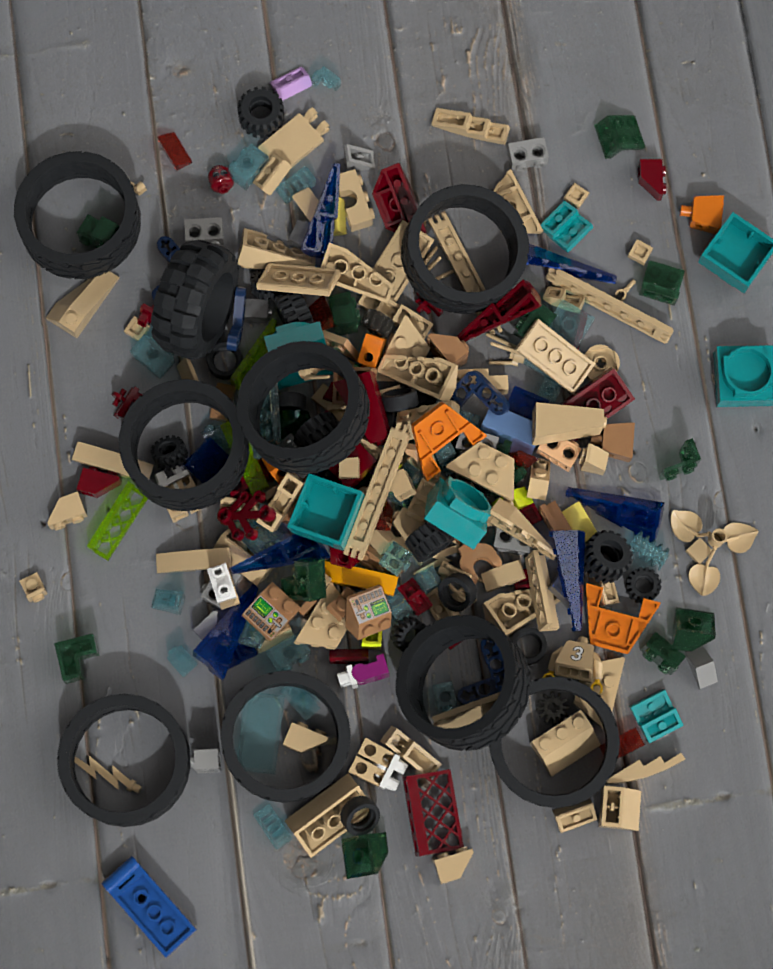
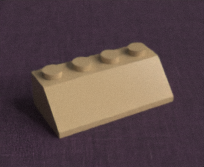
(319, 820)

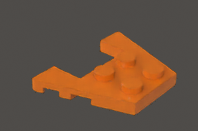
(436, 430)
(614, 629)

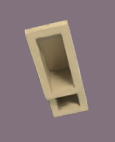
(500, 382)
(410, 751)

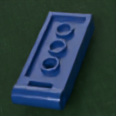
(156, 914)

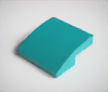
(566, 226)
(656, 716)

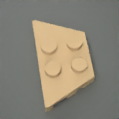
(512, 192)
(405, 342)
(487, 469)
(322, 627)
(610, 681)

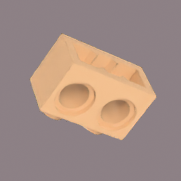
(556, 454)

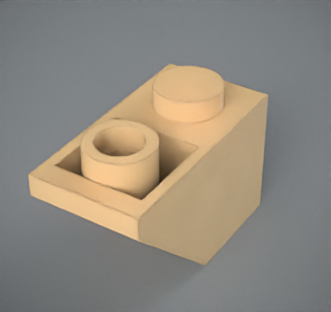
(593, 459)
(539, 479)
(67, 510)
(302, 739)
(452, 866)

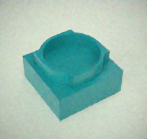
(737, 252)
(294, 333)
(743, 375)
(458, 510)
(326, 512)

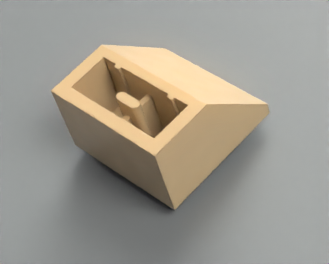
(619, 808)

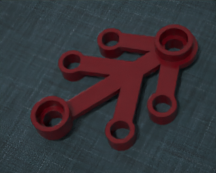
(227, 515)

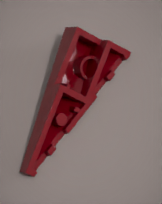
(517, 302)

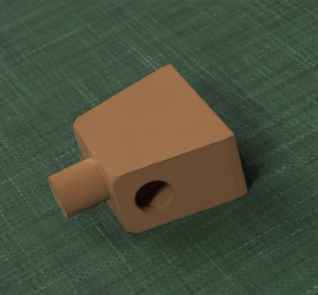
(616, 440)

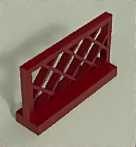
(416, 818)

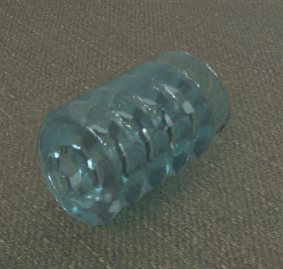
(649, 550)

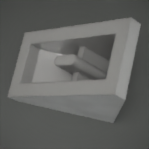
(358, 158)
(207, 625)
(702, 667)

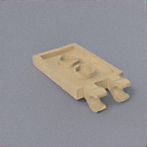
(296, 138)

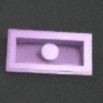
(291, 83)

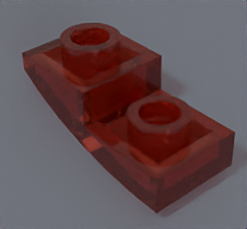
(629, 742)

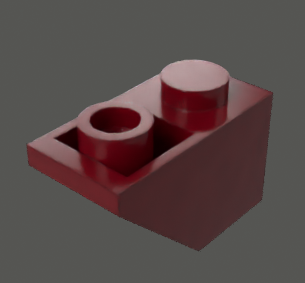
(651, 177)
(96, 483)

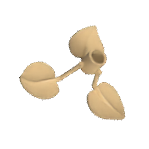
(737, 535)

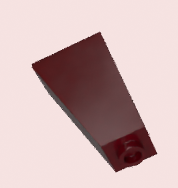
(378, 424)

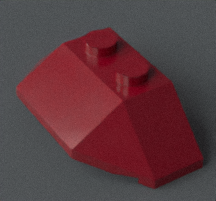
(395, 198)

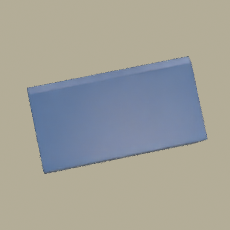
(510, 427)

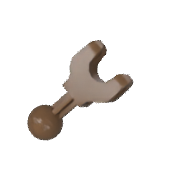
(480, 552)

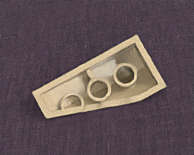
(258, 251)
(357, 274)
(512, 521)
(511, 610)

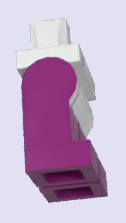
(364, 674)

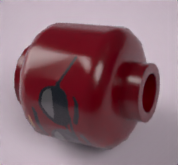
(220, 179)

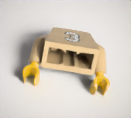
(577, 661)

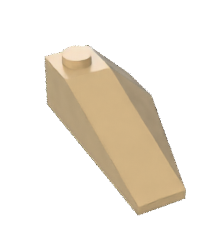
(80, 305)
(428, 375)

